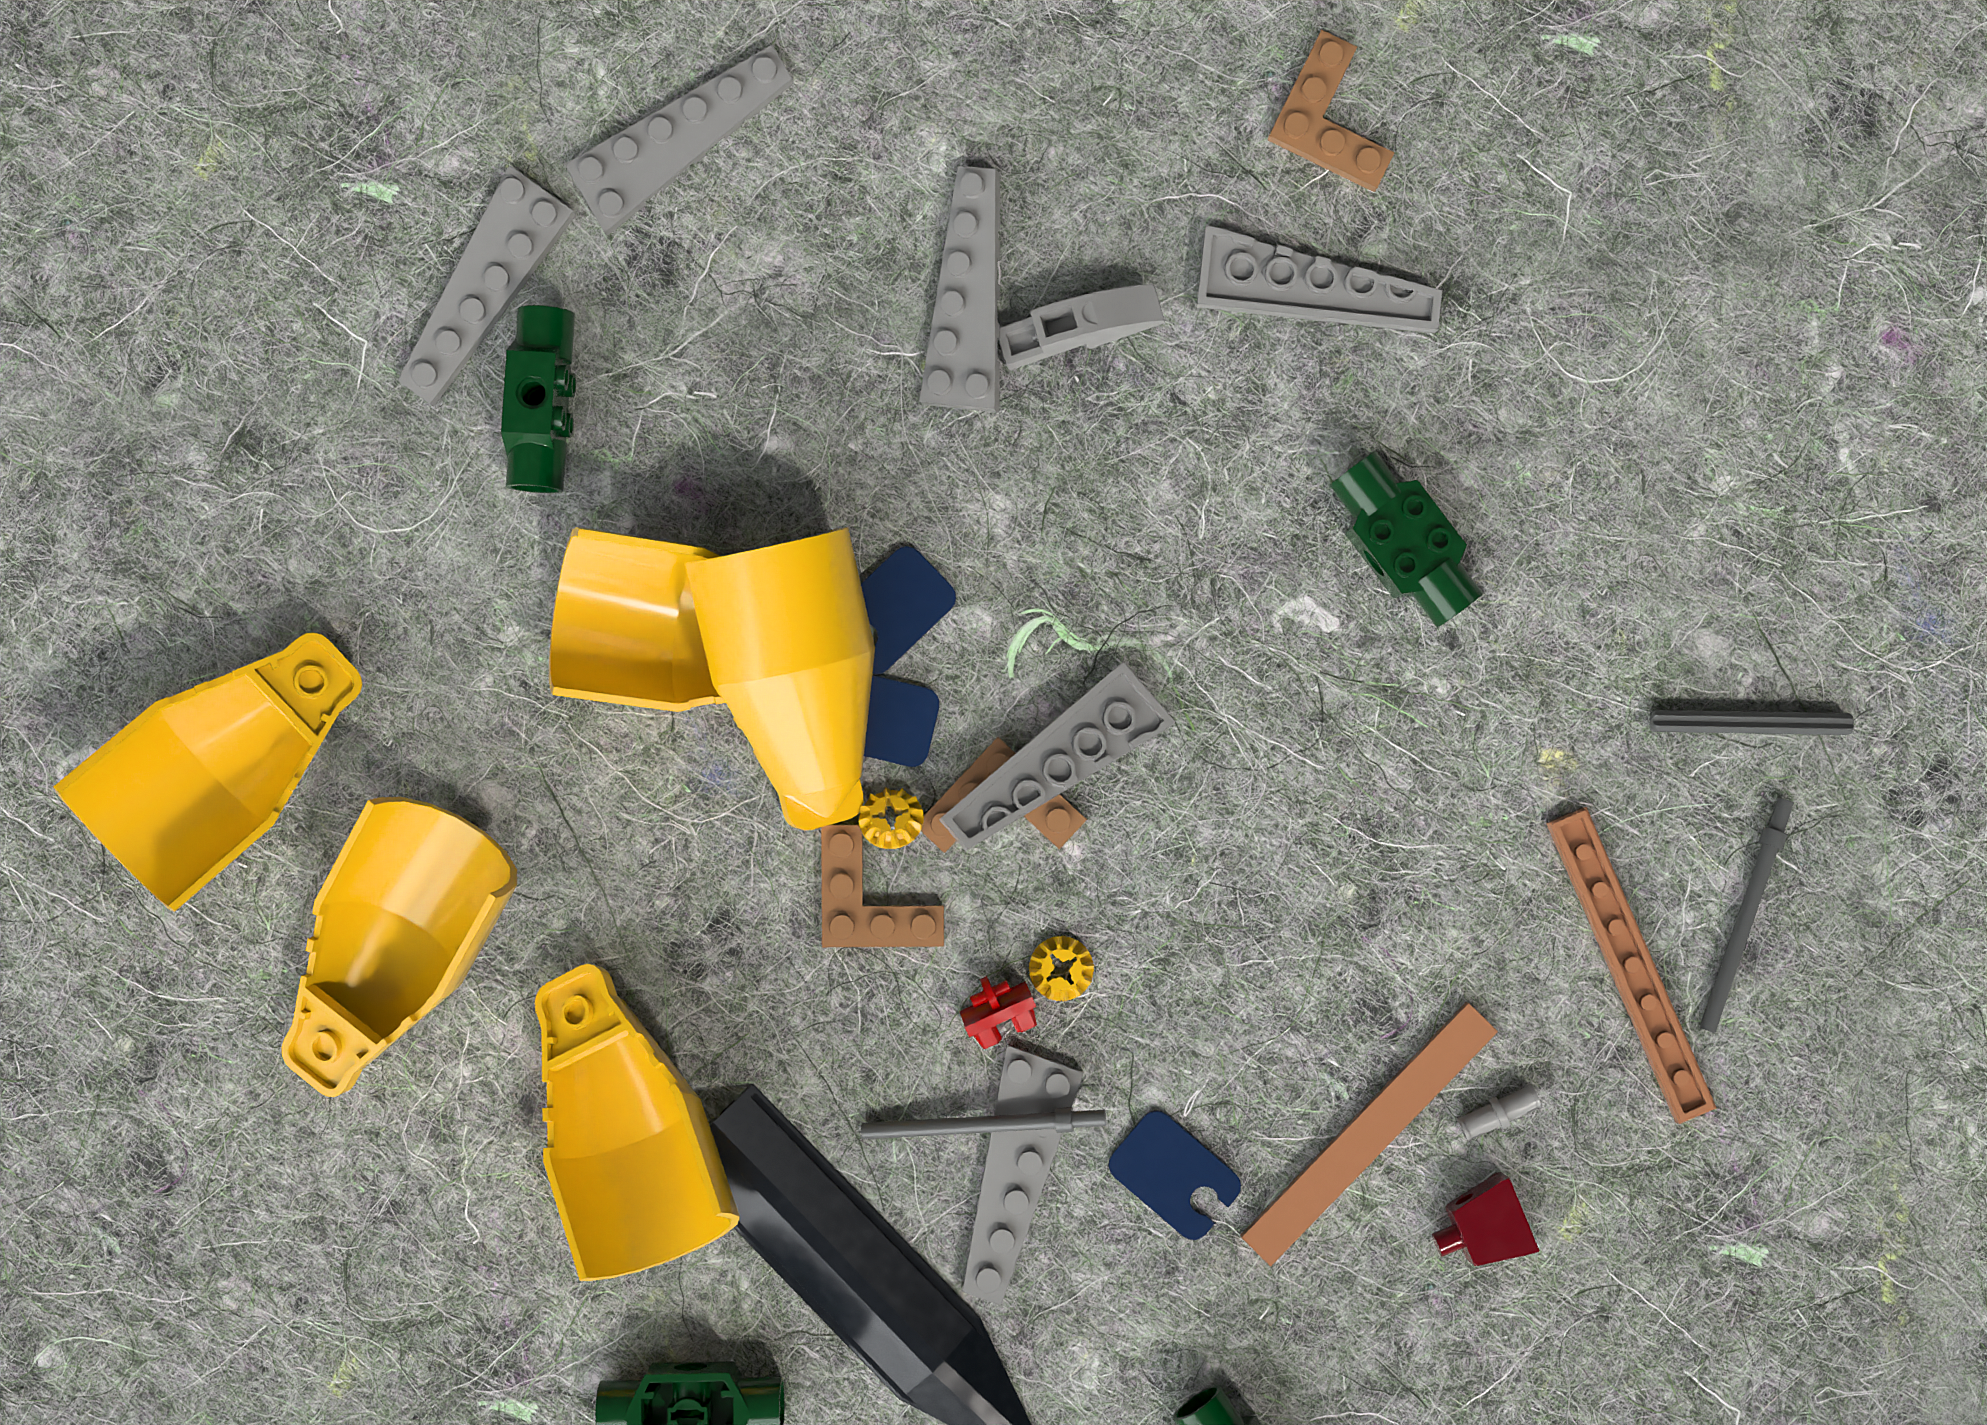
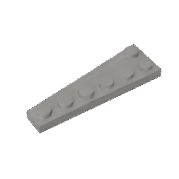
(650, 154)
(498, 261)
(1277, 281)
(964, 331)
(1081, 741)
(1015, 1169)

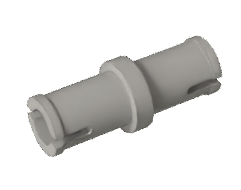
(1499, 1112)

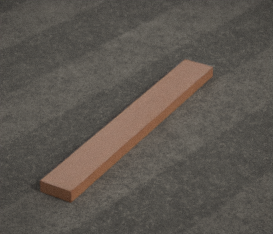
(1631, 965)
(1368, 1133)

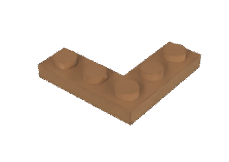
(1309, 135)
(1054, 819)
(854, 925)

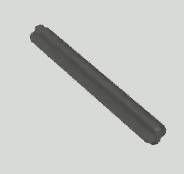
(1751, 722)

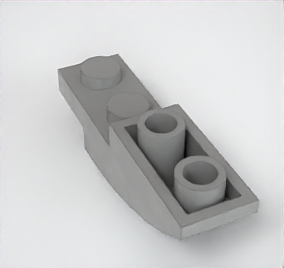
(1080, 321)

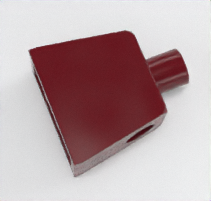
(1487, 1224)

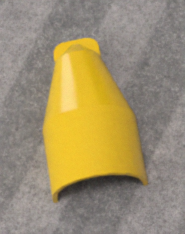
(628, 623)
(794, 666)
(210, 766)
(392, 934)
(623, 1135)

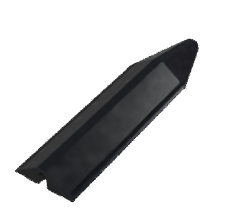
(859, 1271)

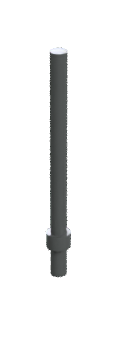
(1772, 840)
(1062, 1120)

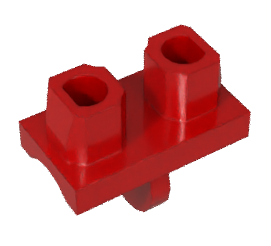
(996, 1006)

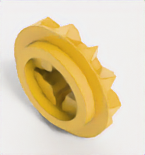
(878, 830)
(1064, 949)

